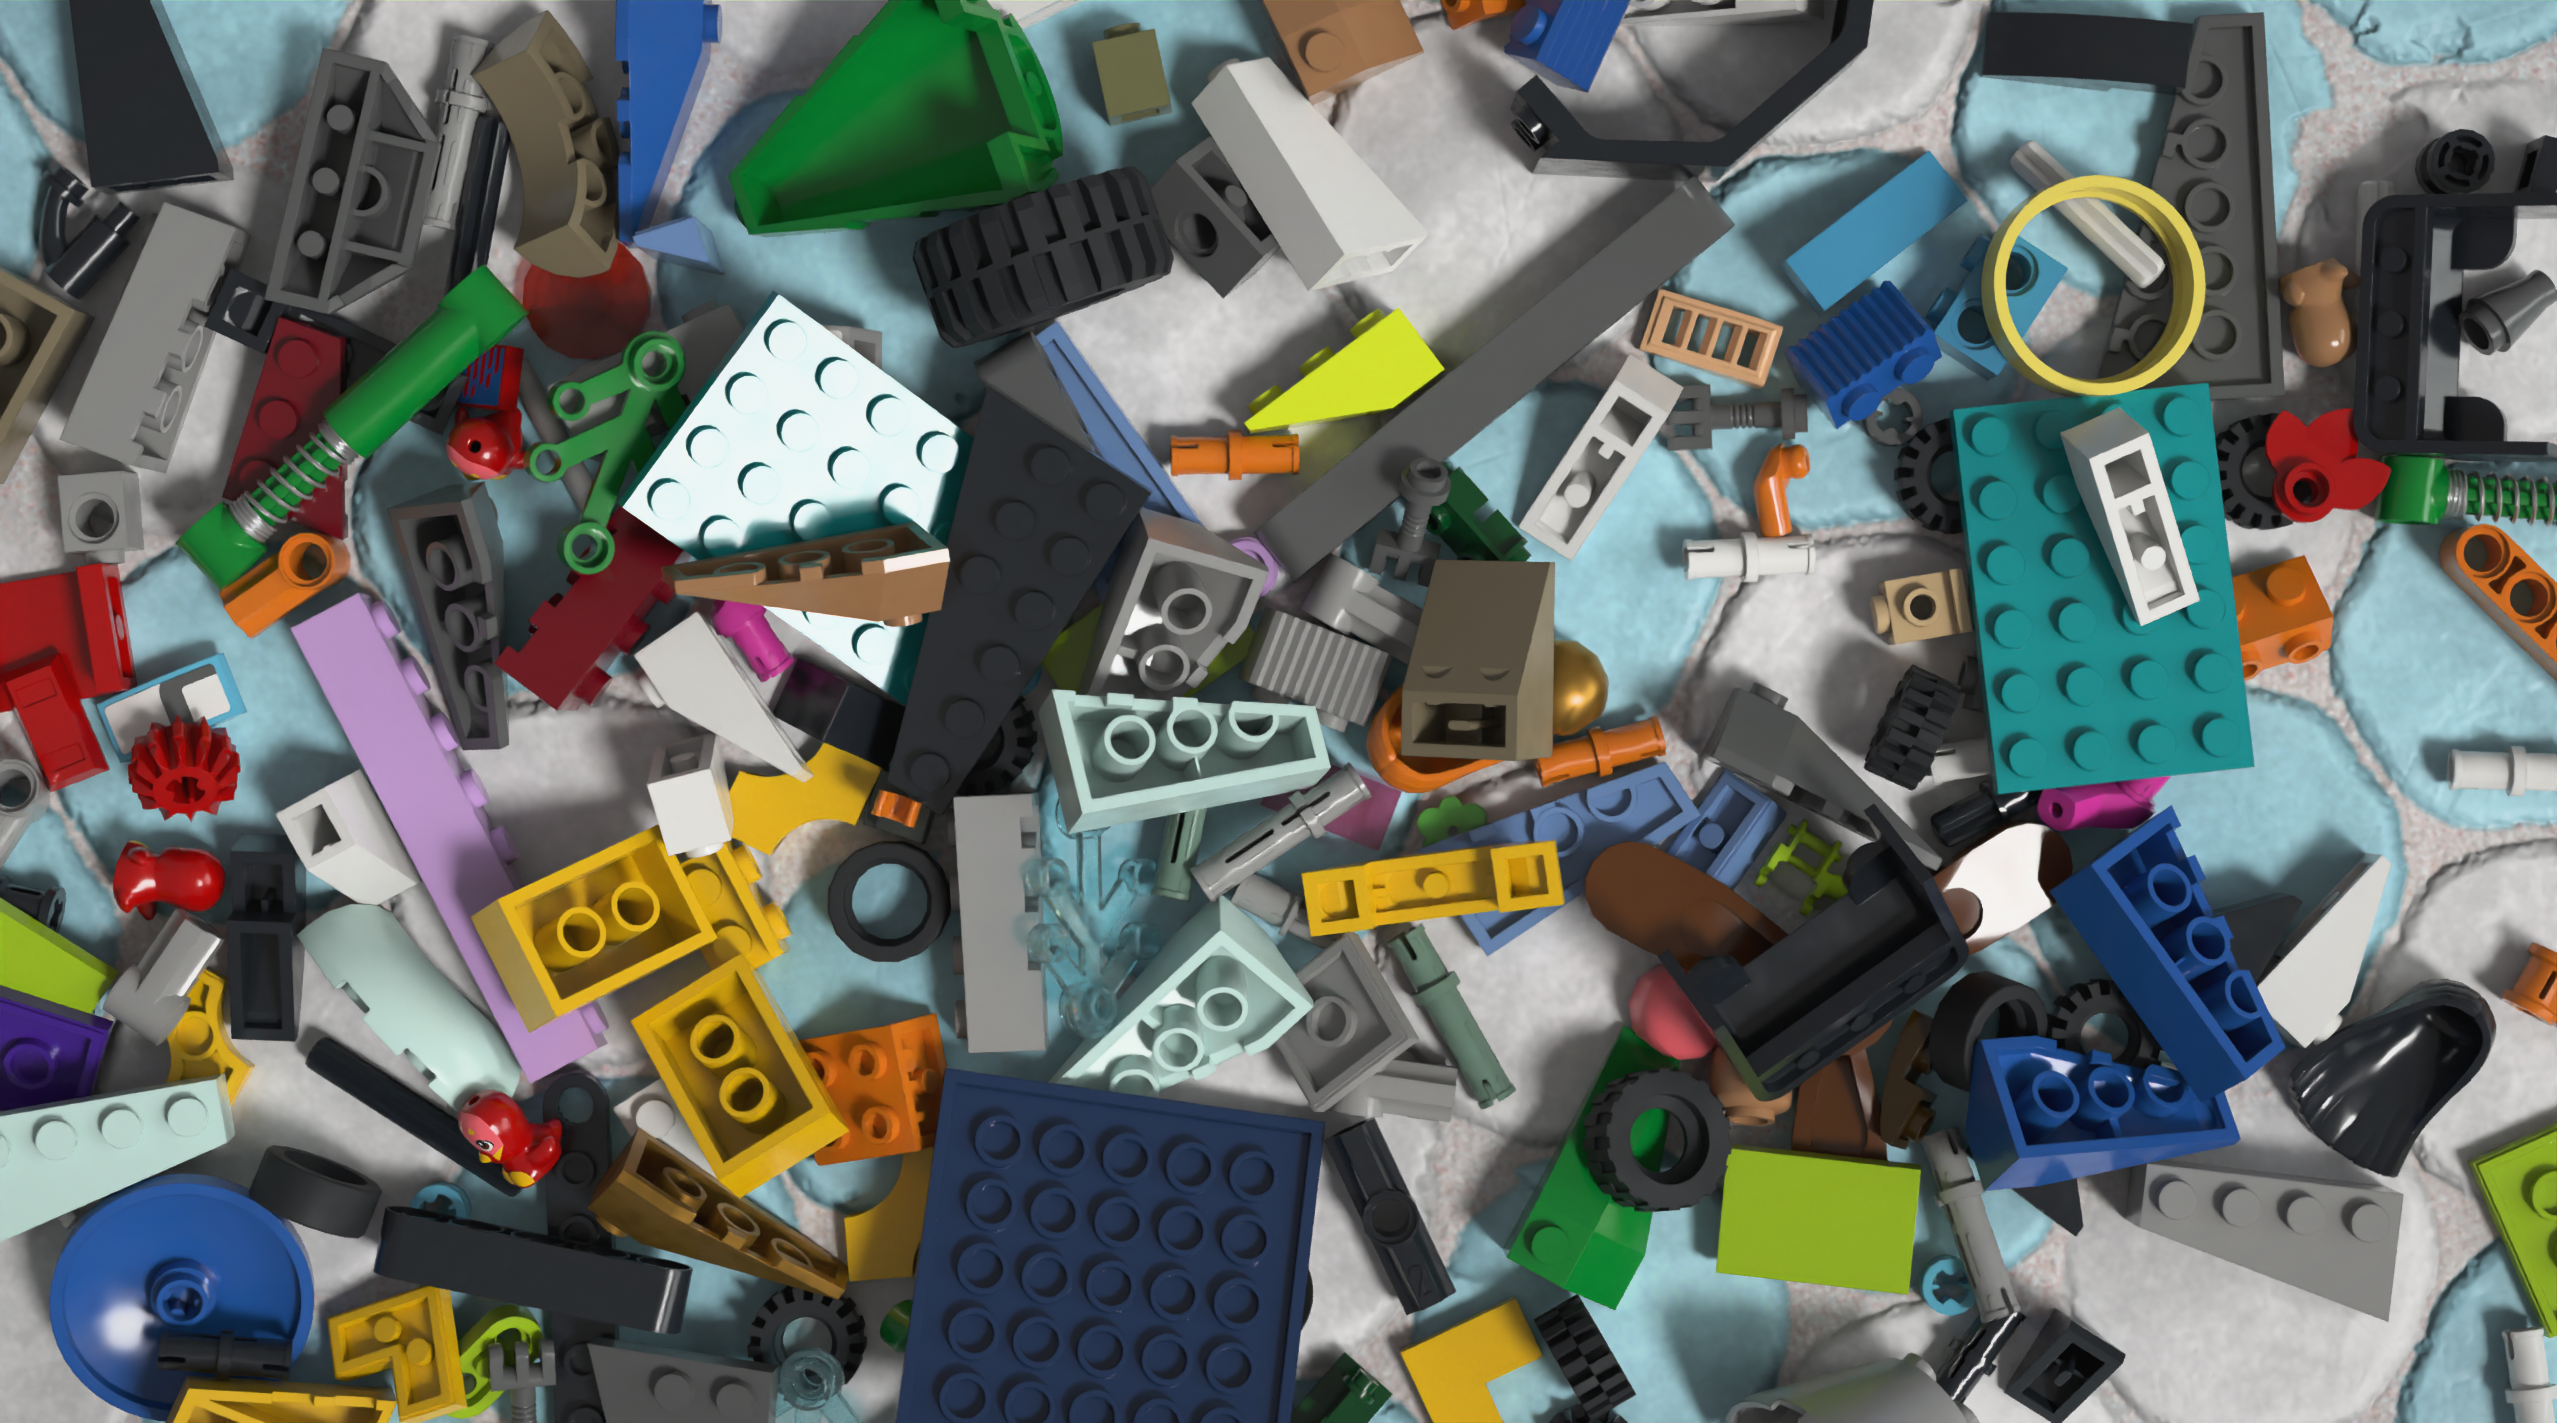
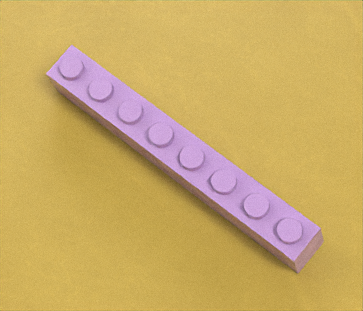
(433, 805)

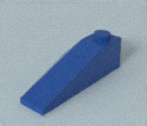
(666, 56)
(2070, 1115)

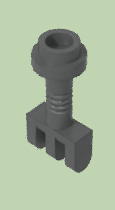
(1705, 417)
(1424, 486)
(522, 1376)

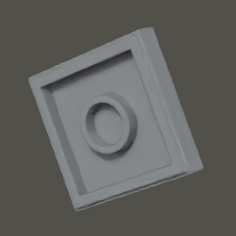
(1349, 1029)

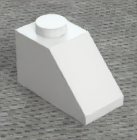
(691, 795)

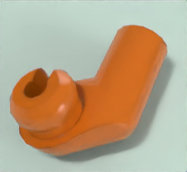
(1771, 487)

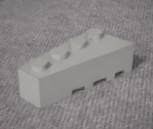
(1002, 983)
(2292, 1228)

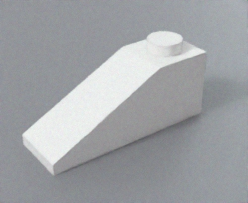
(1601, 457)
(2131, 513)
(706, 683)
(2321, 958)

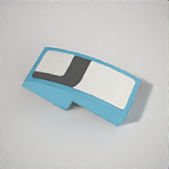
(191, 692)

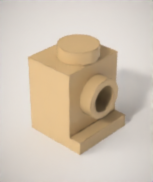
(1949, 607)

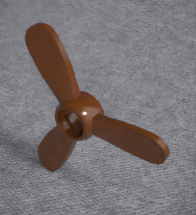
(1678, 908)

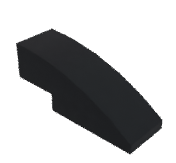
(2087, 51)
(263, 938)

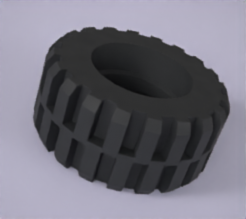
(1042, 256)

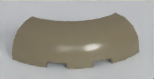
(560, 148)

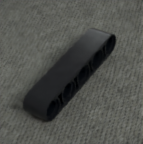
(533, 1269)

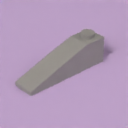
(1169, 609)

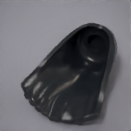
(2393, 1072)

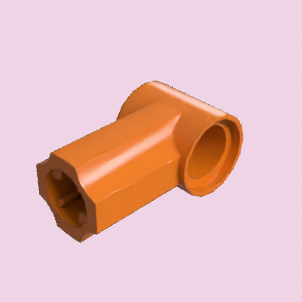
(282, 583)

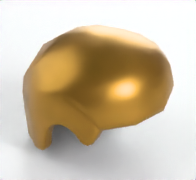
(1578, 687)

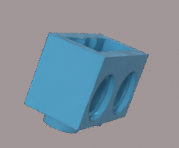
(2039, 280)

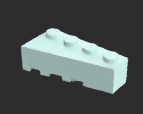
(1157, 758)
(100, 1143)

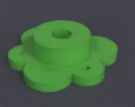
(1435, 822)

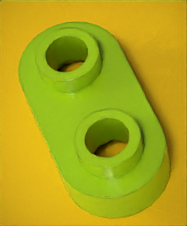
(475, 1355)

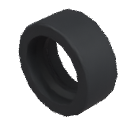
(841, 893)
(1963, 1015)
(315, 1192)

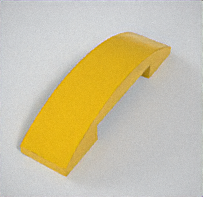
(1433, 886)

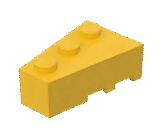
(270, 1401)

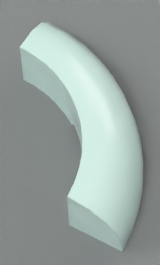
(411, 1002)

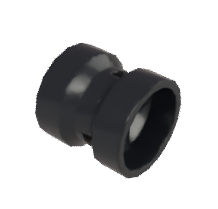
(2442, 171)

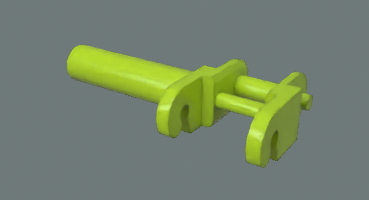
(1823, 881)

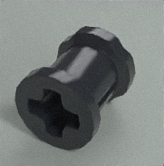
(42, 905)

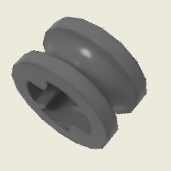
(1890, 436)

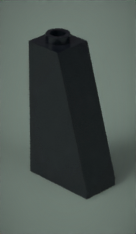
(141, 101)

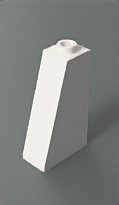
(1304, 177)

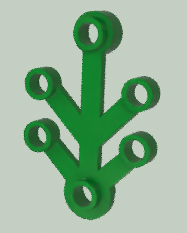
(621, 437)

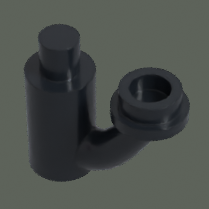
(93, 249)

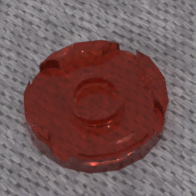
(589, 314)

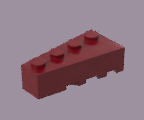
(596, 620)

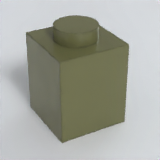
(1131, 74)

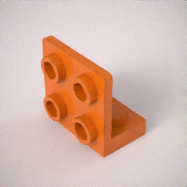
(882, 1085)

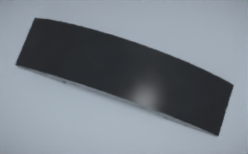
(251, 320)

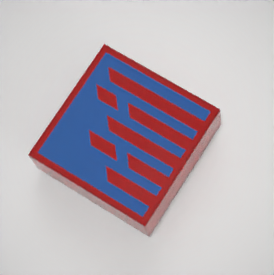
(493, 380)

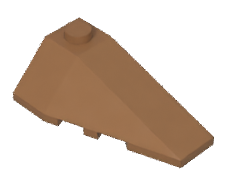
(1340, 41)
(862, 575)

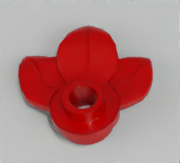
(2323, 459)

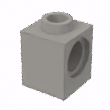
(78, 498)

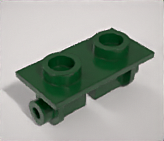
(1465, 534)
(1342, 1396)

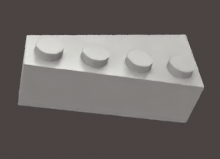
(156, 341)

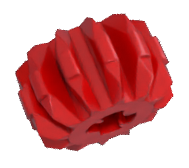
(184, 768)

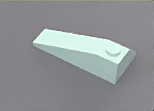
(1196, 1005)

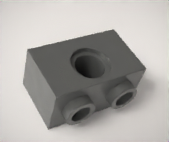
(1213, 218)

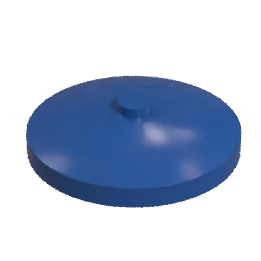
(176, 1259)

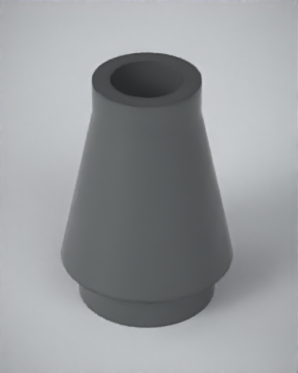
(2503, 314)

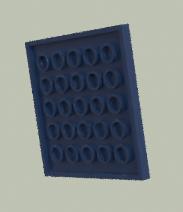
(1108, 1259)

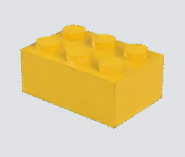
(593, 928)
(739, 1076)

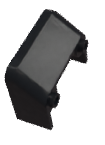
(2411, 327)
(1833, 974)

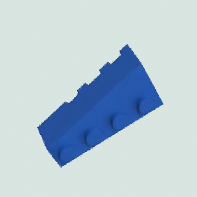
(2171, 955)

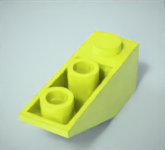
(1363, 379)

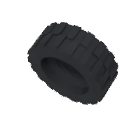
(1704, 1140)

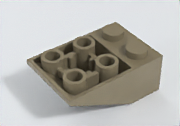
(1483, 663)

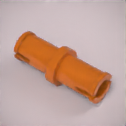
(1234, 455)
(1601, 751)

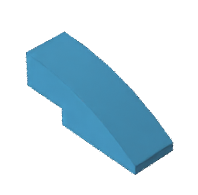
(1873, 232)

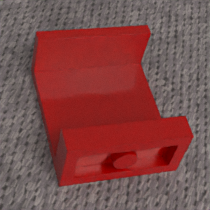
(72, 615)

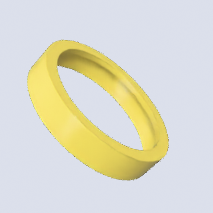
(2185, 266)

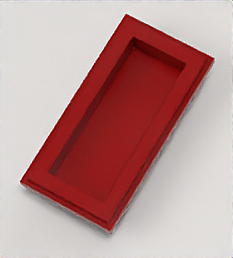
(54, 722)

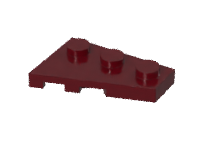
(296, 384)

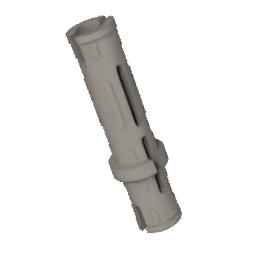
(457, 114)
(1281, 832)
(1967, 1217)

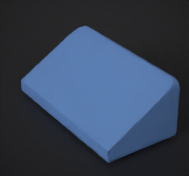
(681, 243)
(1730, 831)

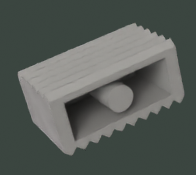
(1314, 668)

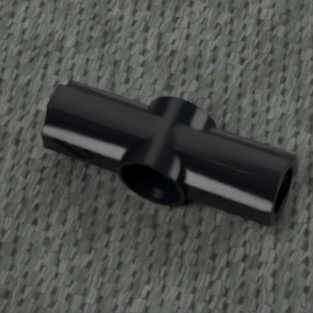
(1408, 1252)

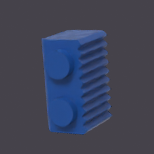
(1565, 38)
(1864, 355)

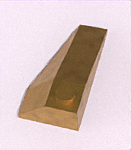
(689, 1212)

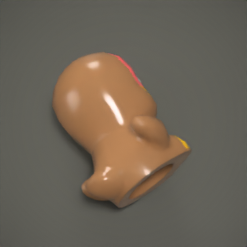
(2320, 319)

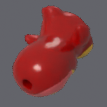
(500, 444)
(176, 876)
(506, 1137)

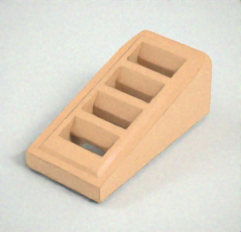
(1762, 357)

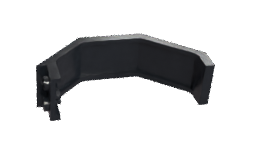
(1574, 152)

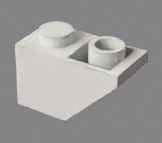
(350, 841)

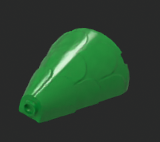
(905, 123)

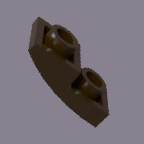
(1905, 1103)

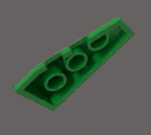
(1572, 1227)

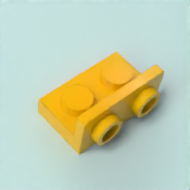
(736, 907)

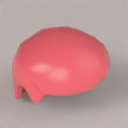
(1666, 1019)

